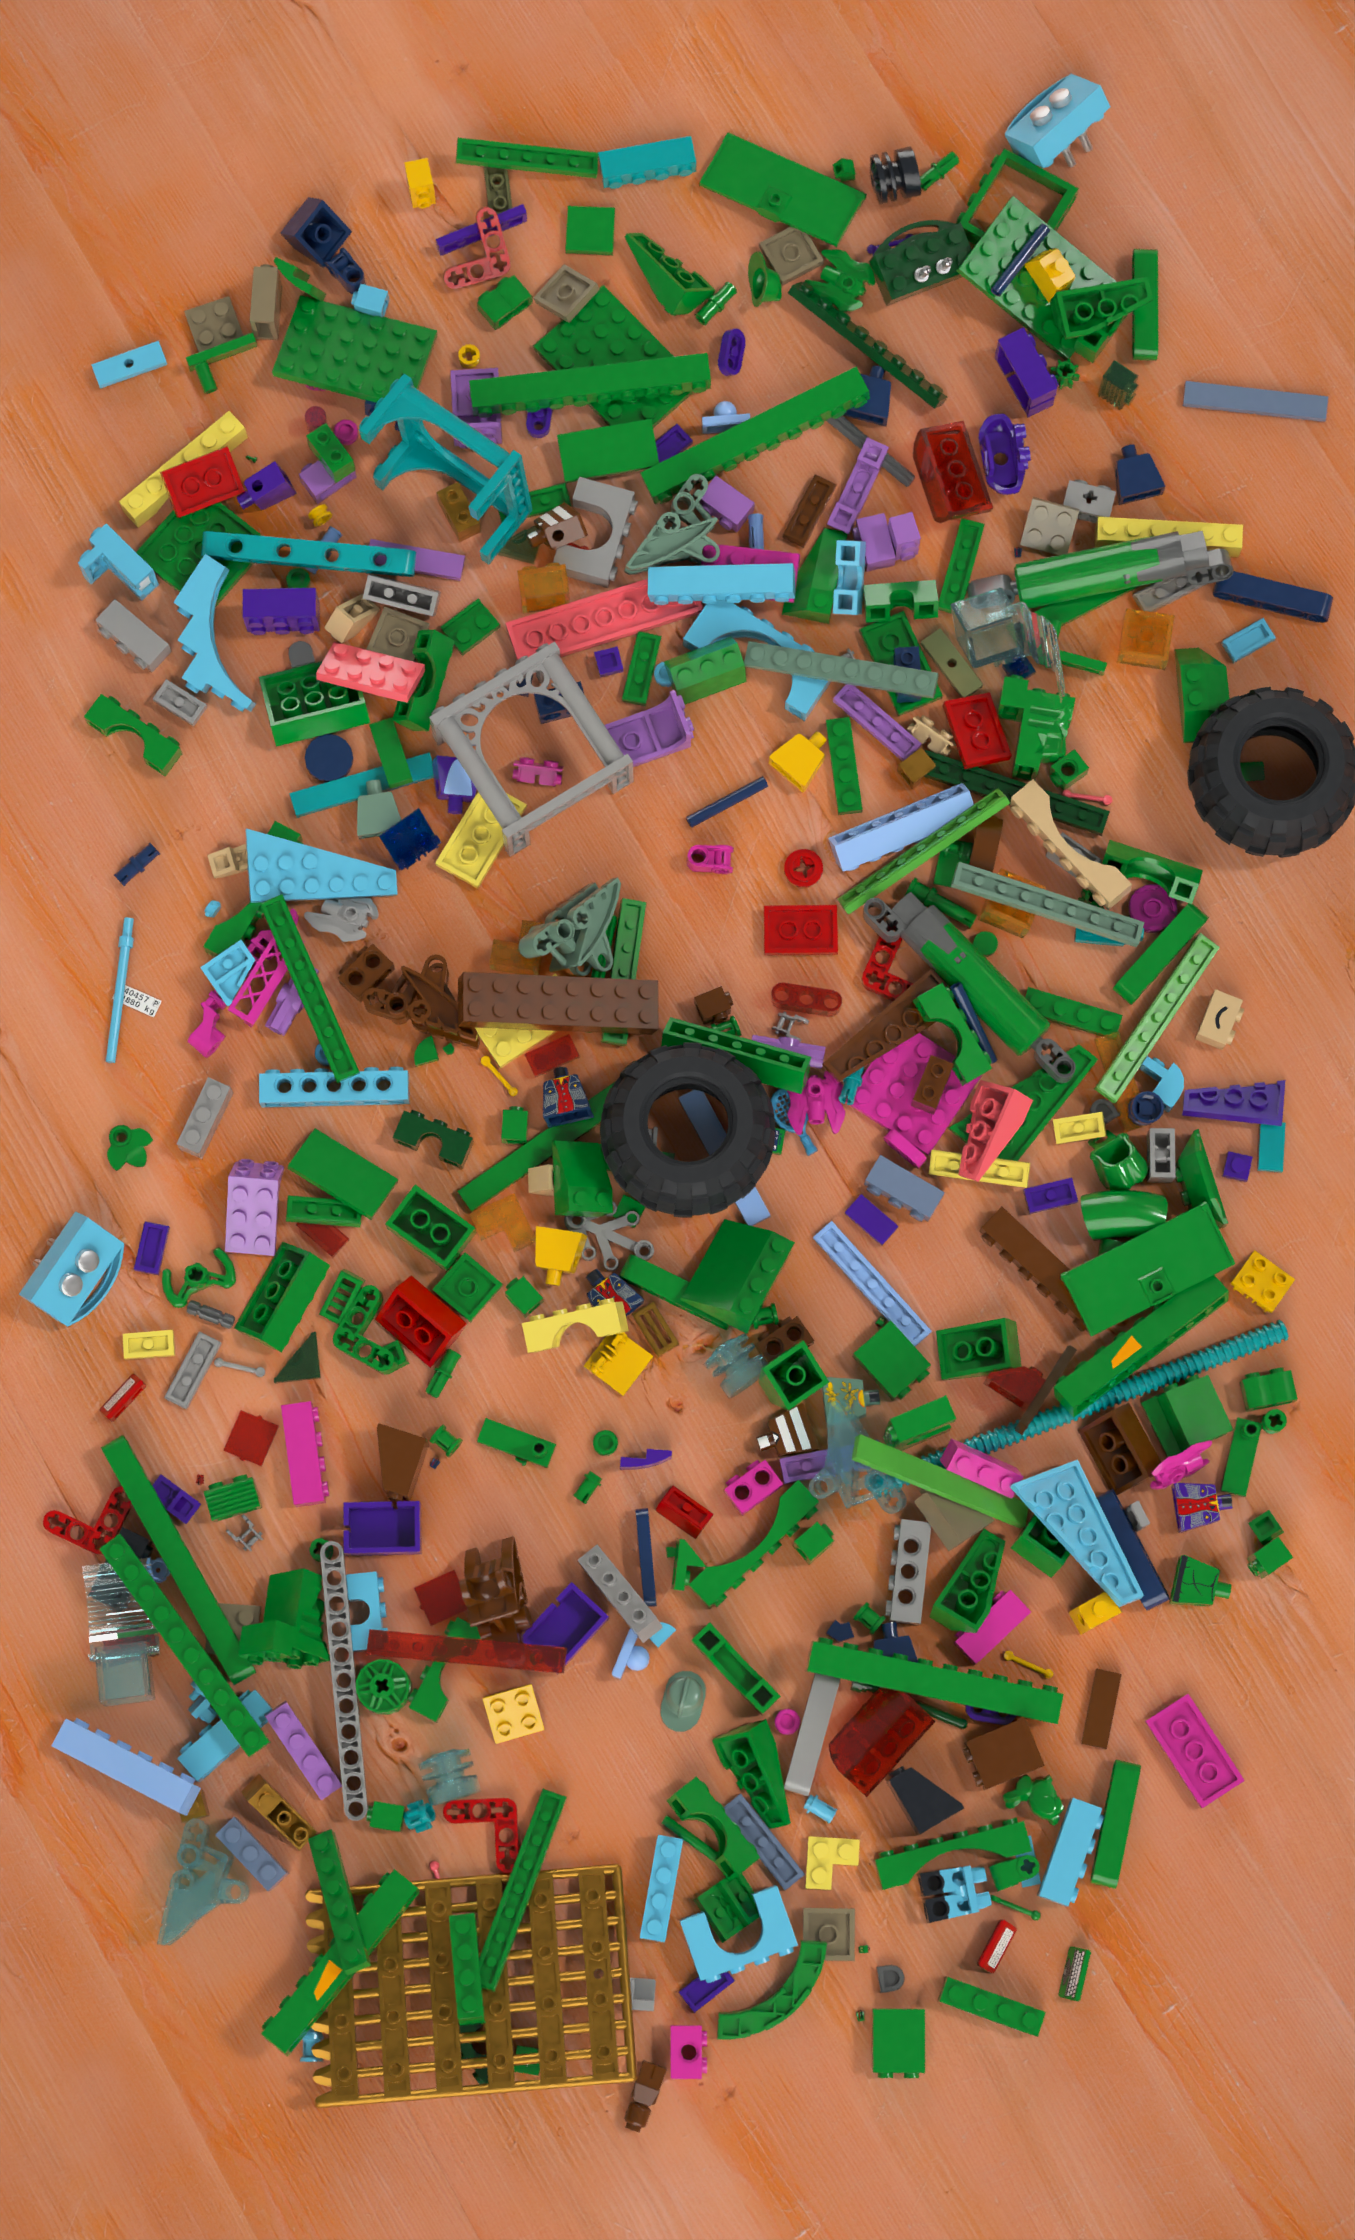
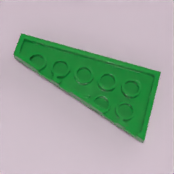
(1047, 1100)

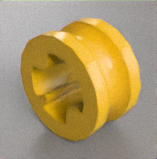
(462, 354)
(320, 515)

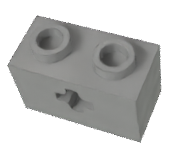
(1101, 500)
(1161, 1155)

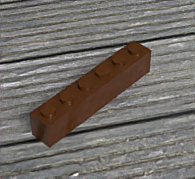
(1032, 1259)

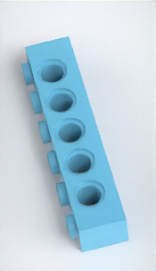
(346, 1096)

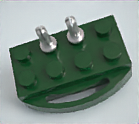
(920, 260)

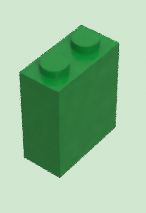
(892, 1361)
(1194, 1411)
(898, 2042)

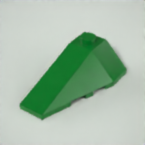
(672, 285)
(1093, 307)
(817, 580)
(970, 1591)
(754, 1760)

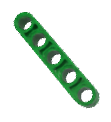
(1146, 317)
(1160, 953)
(662, 1285)
(1115, 1824)

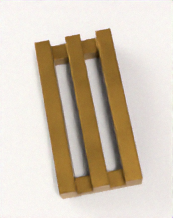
(666, 1347)

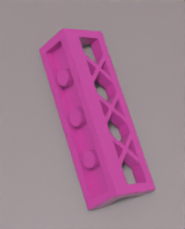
(267, 992)

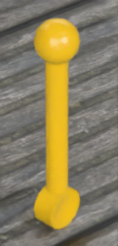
(485, 1061)
(1009, 1655)

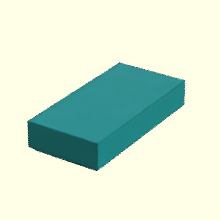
(1271, 1148)

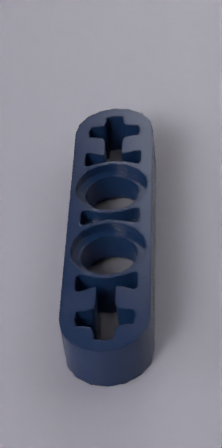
(646, 1559)

